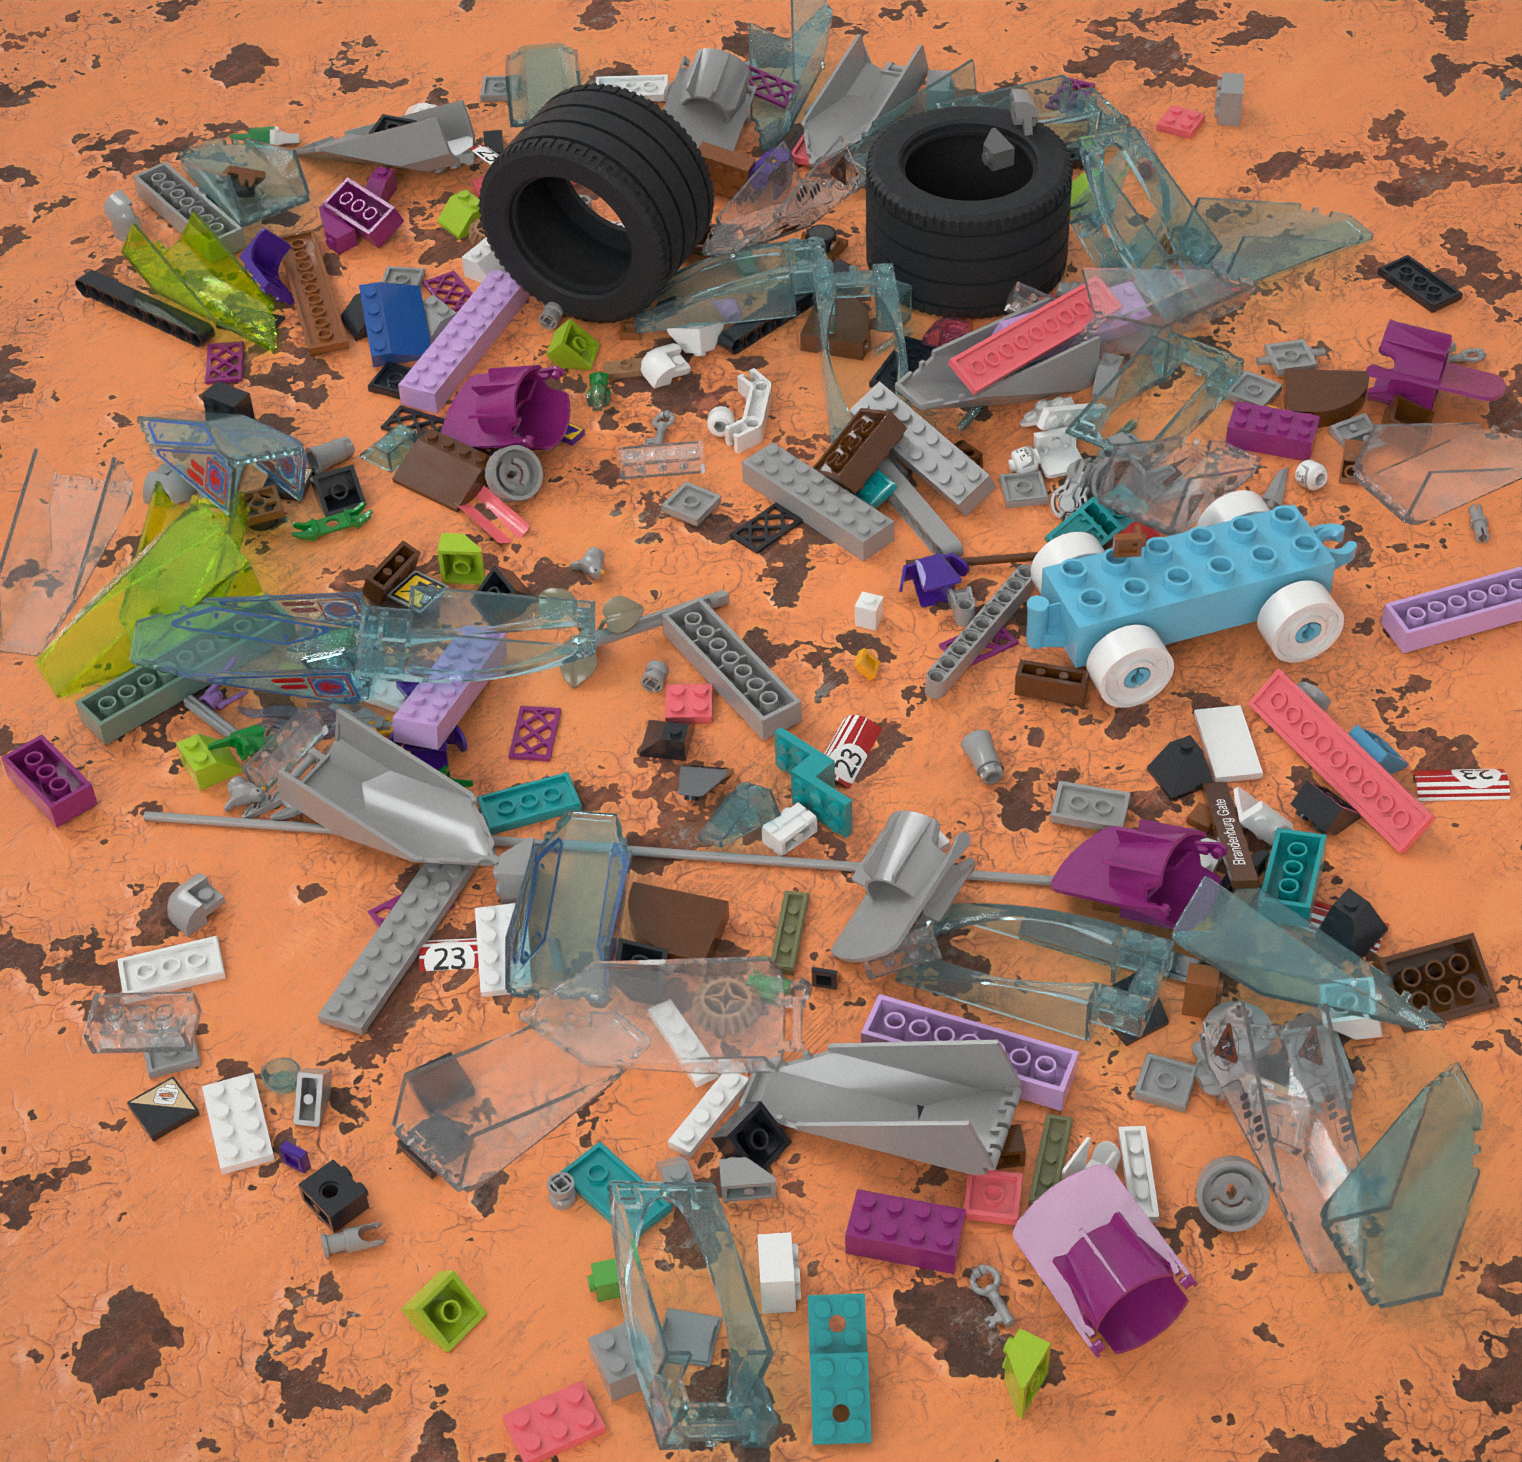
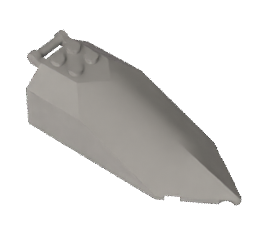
(857, 96)
(430, 144)
(388, 799)

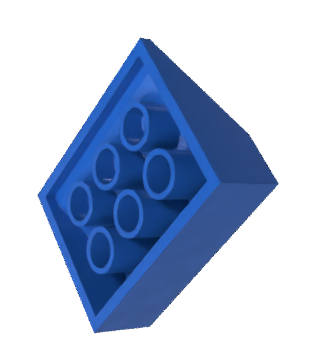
(394, 322)

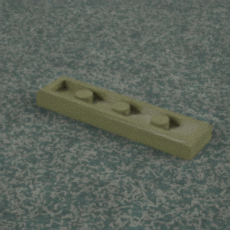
(790, 930)
(1051, 1155)

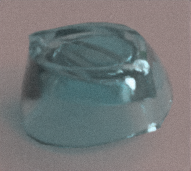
(280, 1075)

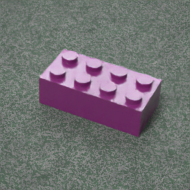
(364, 211)
(1272, 431)
(49, 780)
(905, 1231)

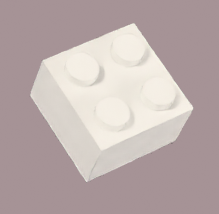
(778, 1272)

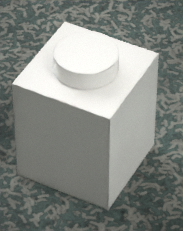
(869, 611)

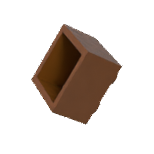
(1406, 412)

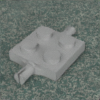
(1290, 355)

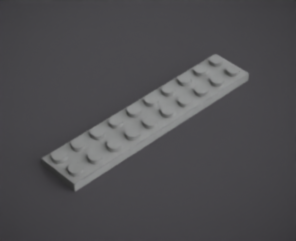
(395, 946)

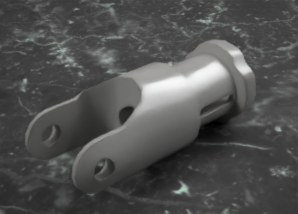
(349, 1240)

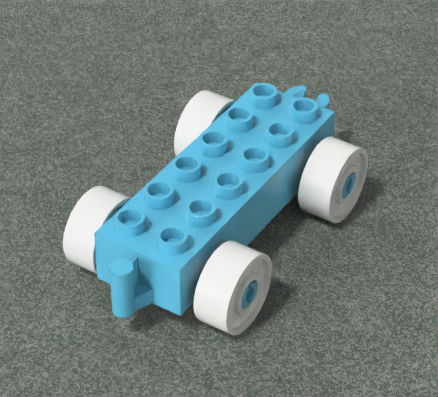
(1219, 575)

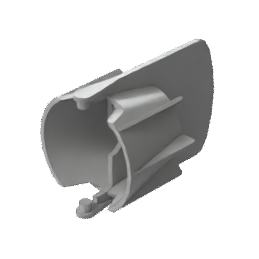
(711, 97)
(904, 884)

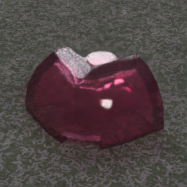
(945, 331)

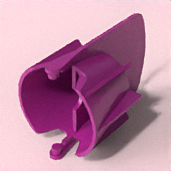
(1423, 369)
(509, 409)
(1140, 870)
(1103, 1260)

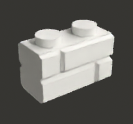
(789, 829)

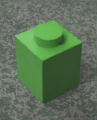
(604, 1280)

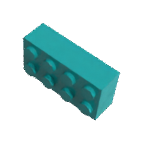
(1296, 869)

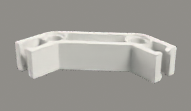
(751, 428)

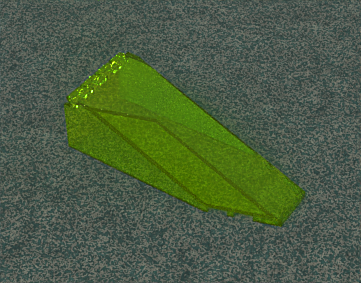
(178, 568)

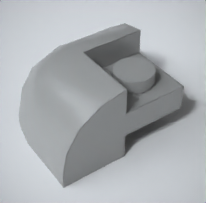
(1024, 110)
(120, 213)
(175, 486)
(192, 903)

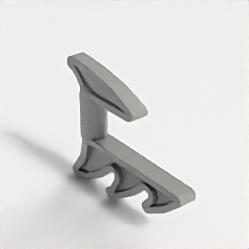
(269, 804)

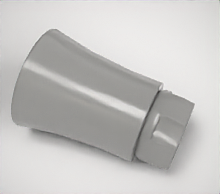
(329, 454)
(983, 756)

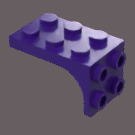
(263, 261)

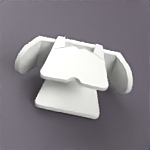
(1104, 1153)

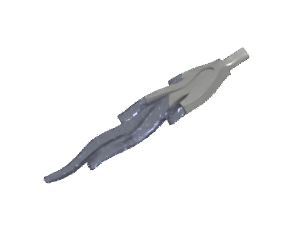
(327, 711)

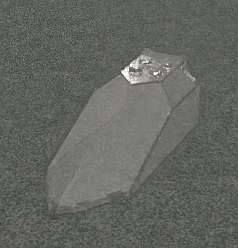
(673, 1015)

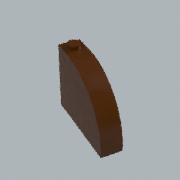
(851, 331)
(1325, 393)
(677, 920)

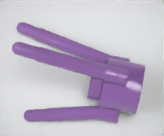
(213, 696)

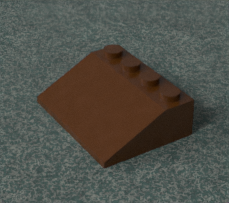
(860, 448)
(443, 470)
(1442, 976)

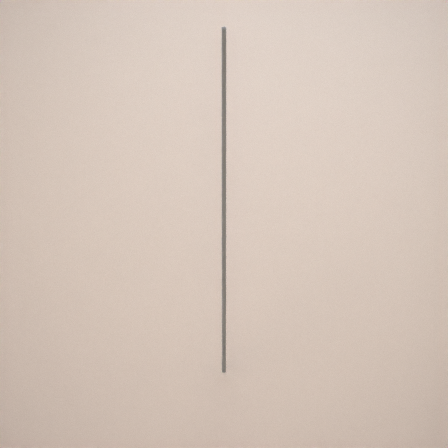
(636, 850)

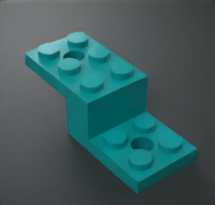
(1095, 520)
(813, 782)
(839, 1369)

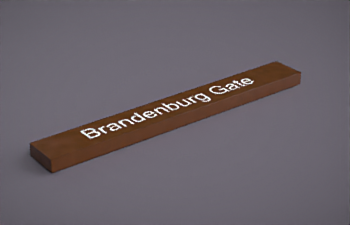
(1229, 832)

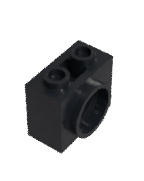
(347, 1199)

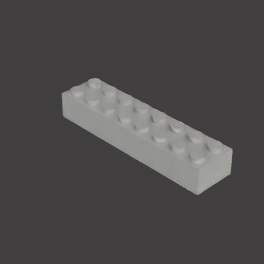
(176, 200)
(931, 454)
(818, 501)
(732, 668)

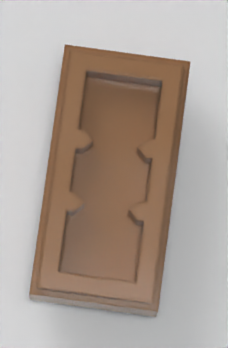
(623, 368)

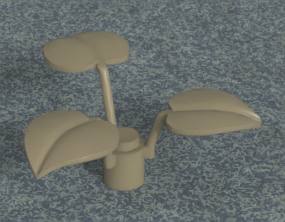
(619, 615)

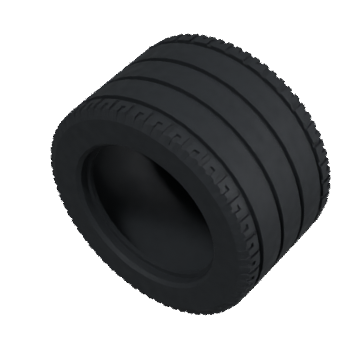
(631, 160)
(955, 222)

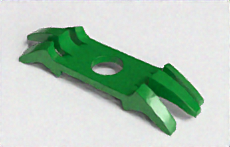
(315, 528)

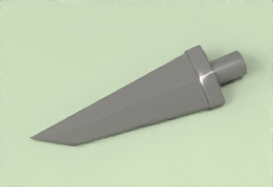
(1274, 494)

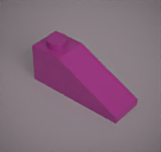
(382, 183)
(338, 233)

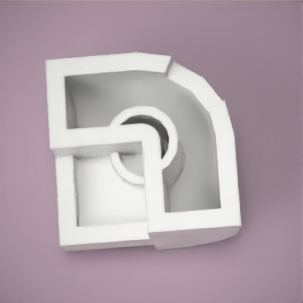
(664, 364)

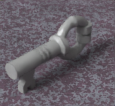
(1463, 357)
(661, 427)
(991, 1291)

